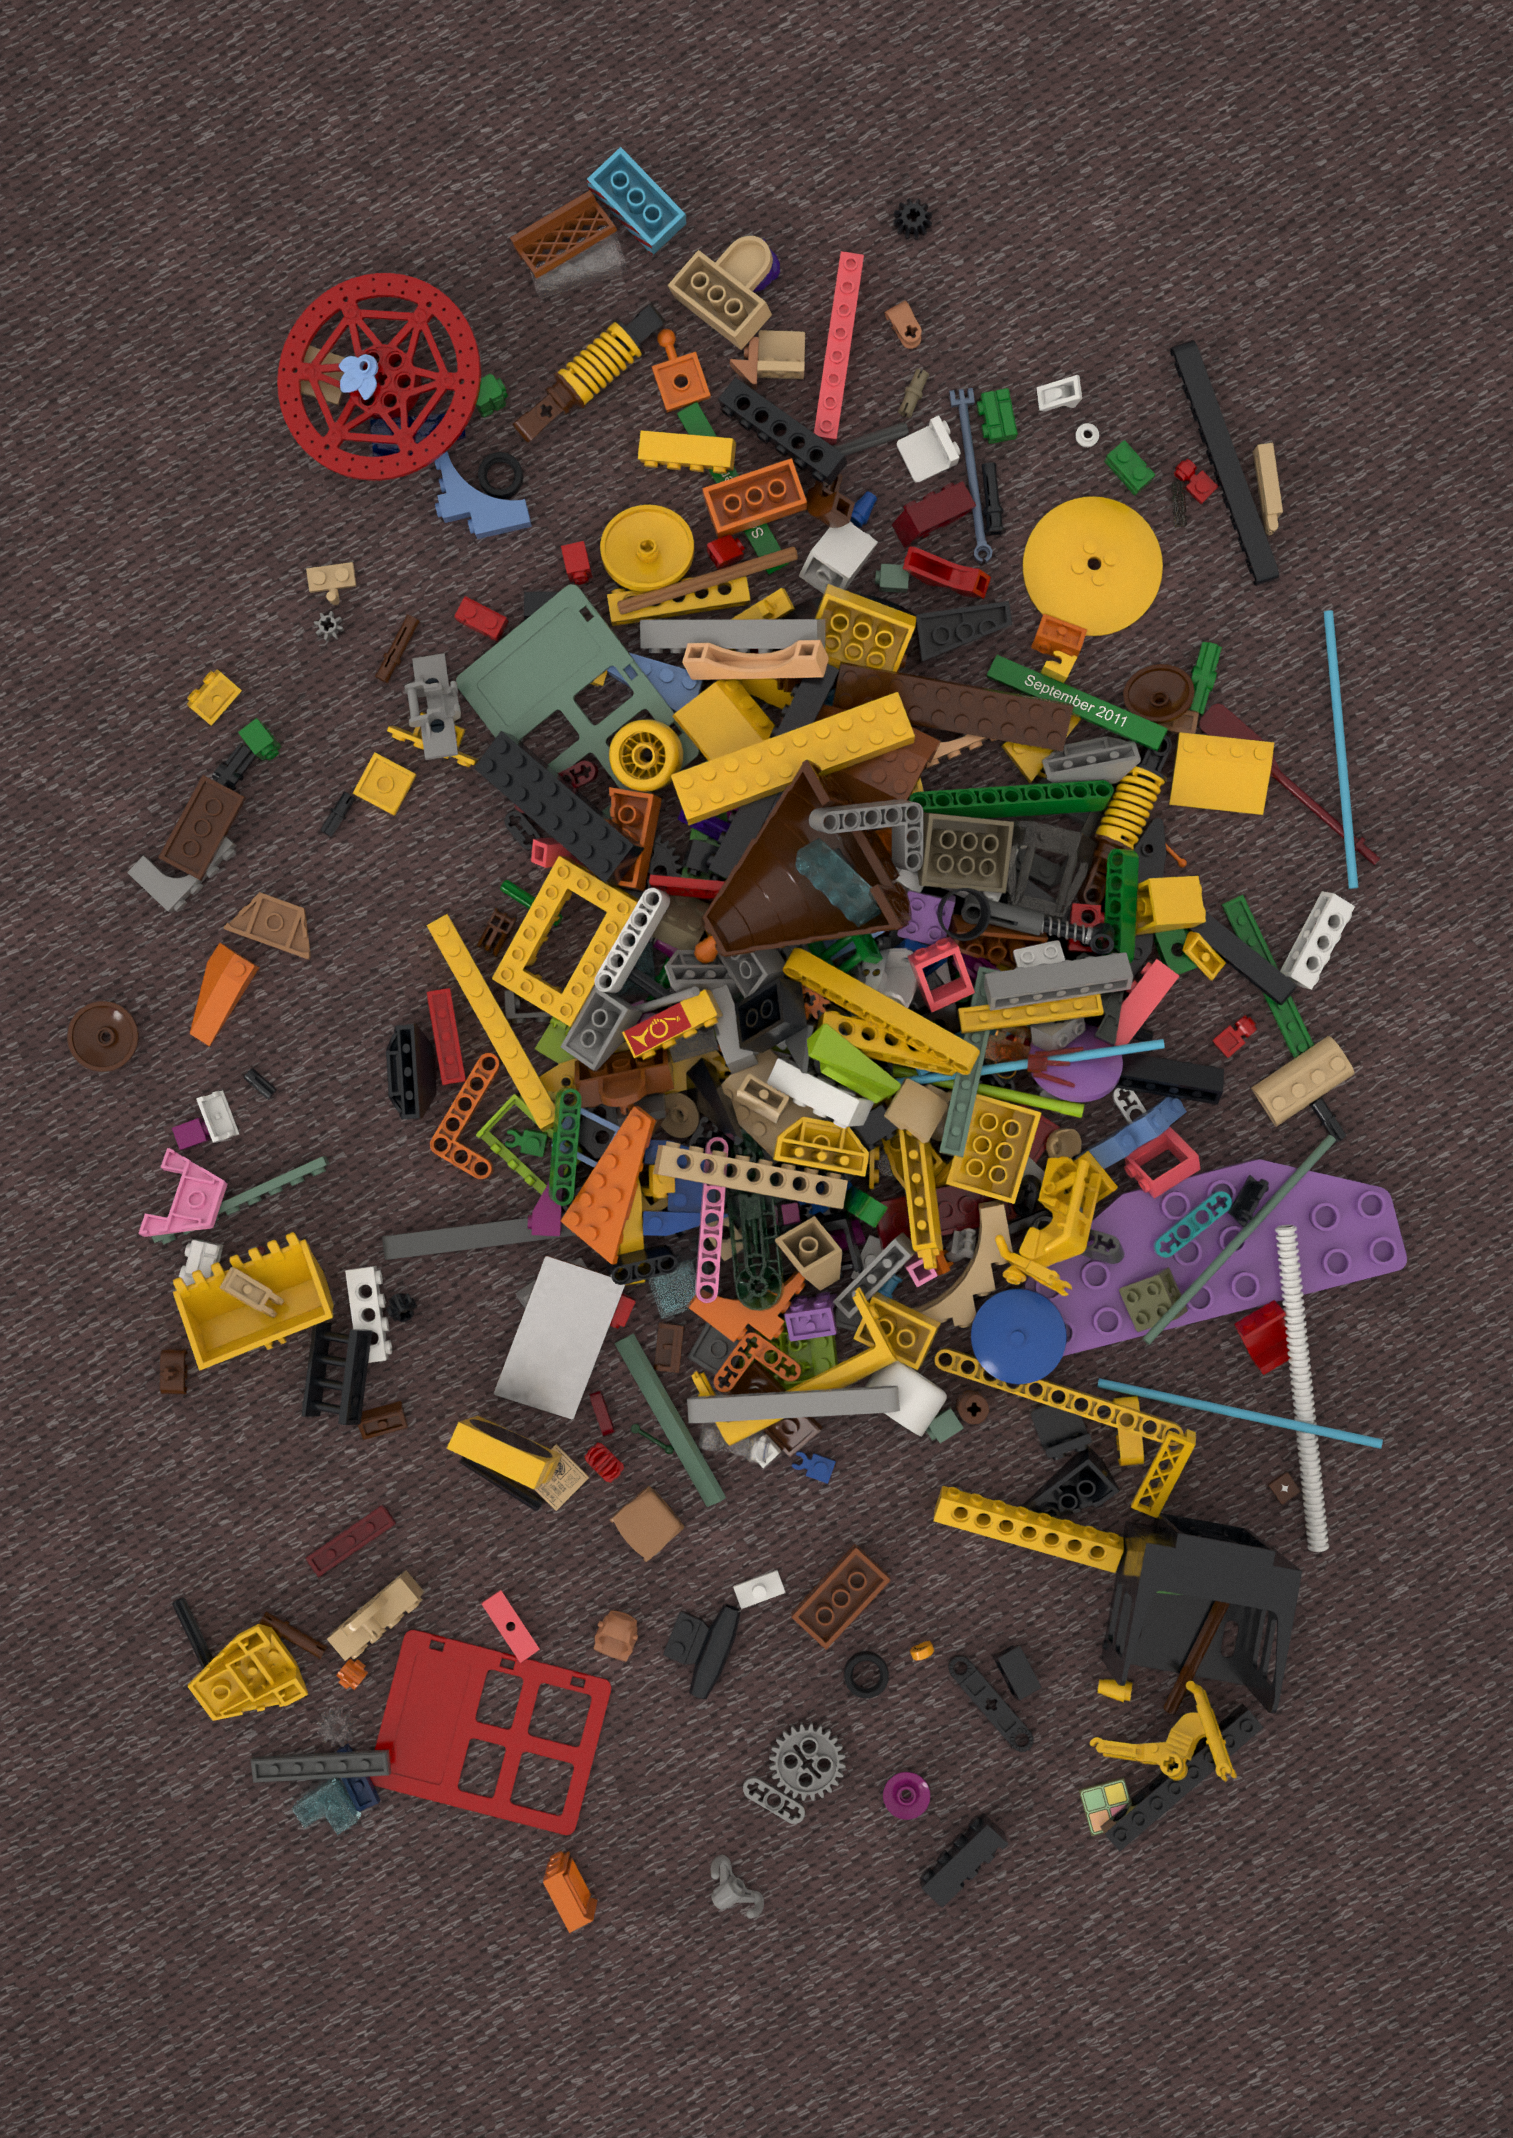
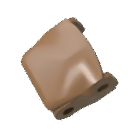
(647, 1523)

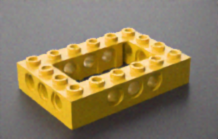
(557, 889)

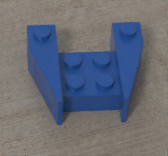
(683, 1205)

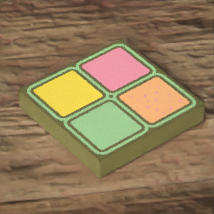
(1103, 1802)

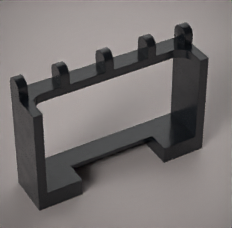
(830, 1223)

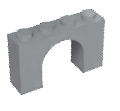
(173, 891)

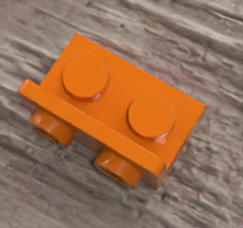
(1058, 636)

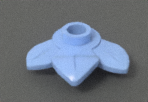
(356, 378)

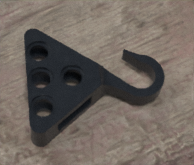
(589, 1128)

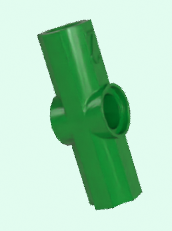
(1204, 675)

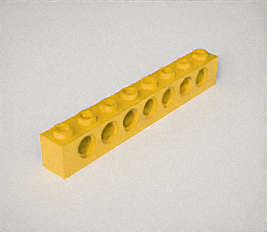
(1035, 1538)

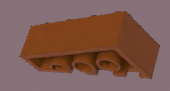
(994, 943)

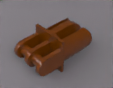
(497, 930)

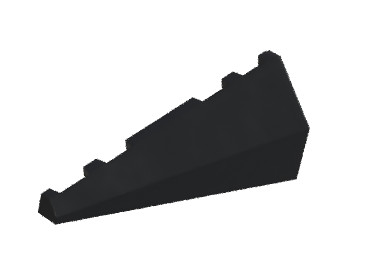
(707, 1094)

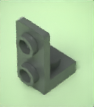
(513, 1002)

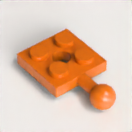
(684, 366)

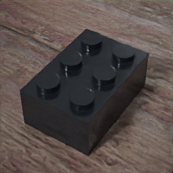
(770, 1015)

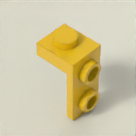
(658, 1185)

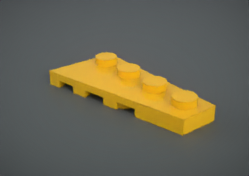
(1029, 758)

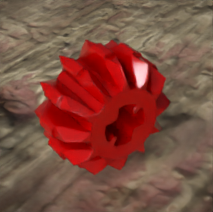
(604, 1462)

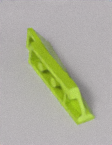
(849, 1065)

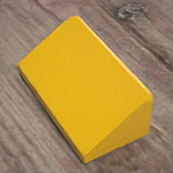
(1203, 955)

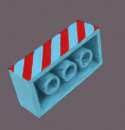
(636, 201)

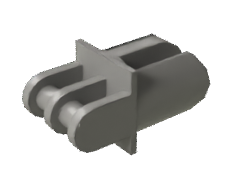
(961, 1245)

